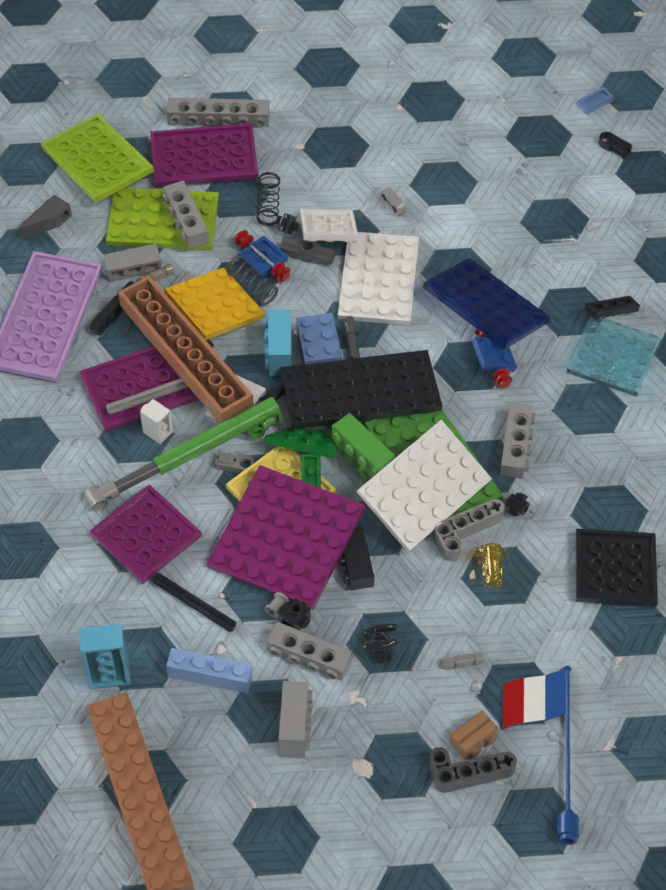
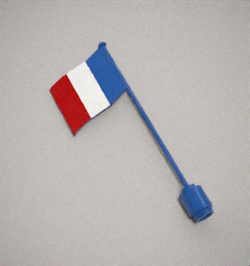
(538, 701)

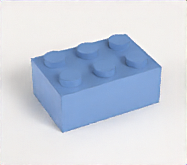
(318, 339)

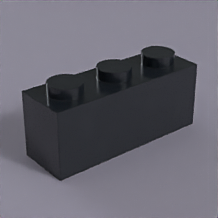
(357, 562)

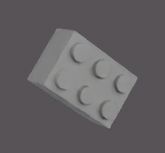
(295, 719)

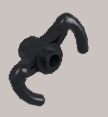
(379, 642)

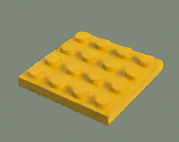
(214, 303)

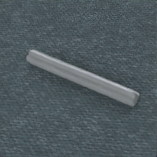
(146, 396)

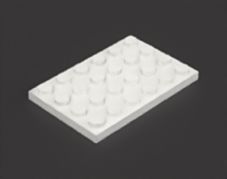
(379, 278)
(424, 485)

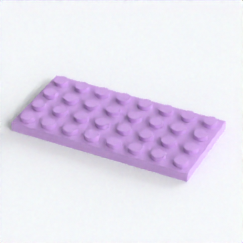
(46, 315)

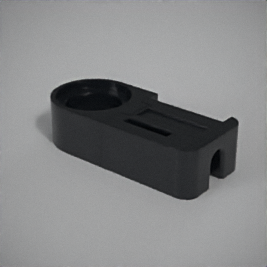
(616, 144)

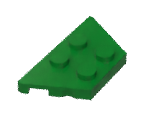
(303, 440)

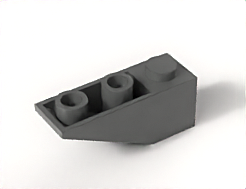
(48, 217)

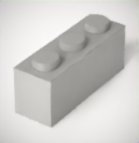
(132, 262)

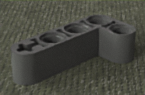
(473, 767)

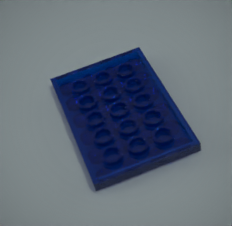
(486, 303)

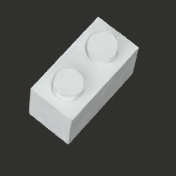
(156, 421)

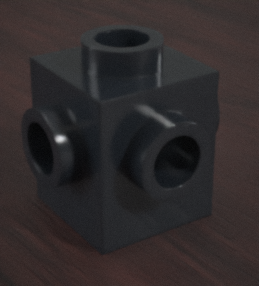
(295, 614)

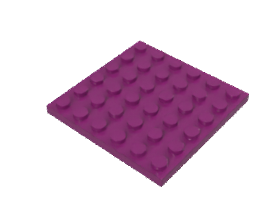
(286, 536)

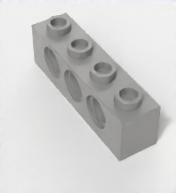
(186, 214)
(511, 465)
(303, 642)

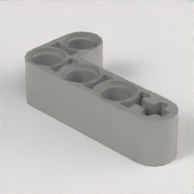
(489, 514)

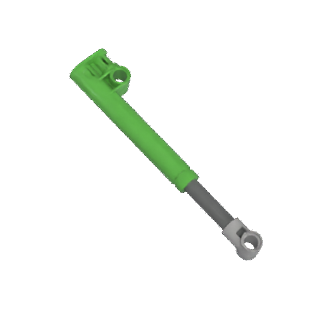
(252, 421)

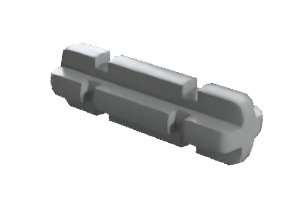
(463, 660)

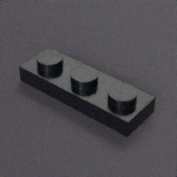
(611, 307)

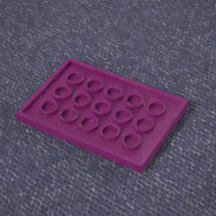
(204, 154)
(128, 377)

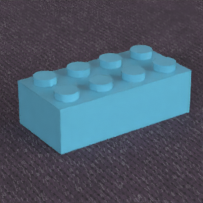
(105, 656)

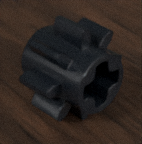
(287, 223)
(517, 504)

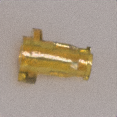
(491, 557)

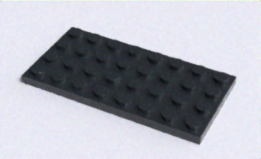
(360, 386)

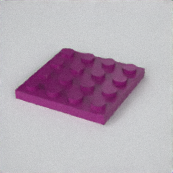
(145, 534)

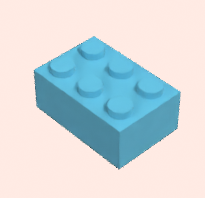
(277, 341)

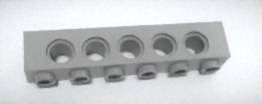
(218, 111)

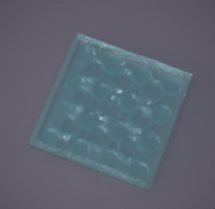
(614, 355)

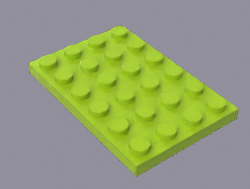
(97, 158)
(143, 219)

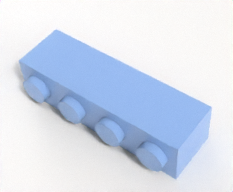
(209, 670)

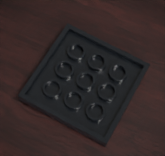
(616, 567)

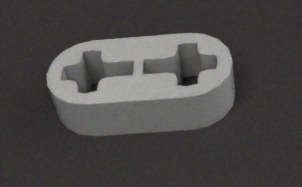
(392, 201)

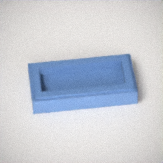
(595, 100)

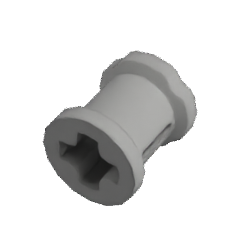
(276, 605)

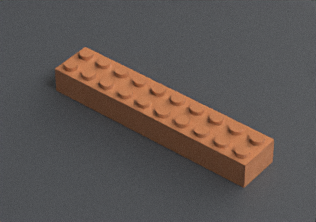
(185, 349)
(139, 795)

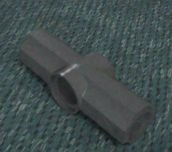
(307, 250)

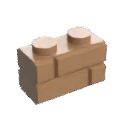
(474, 735)

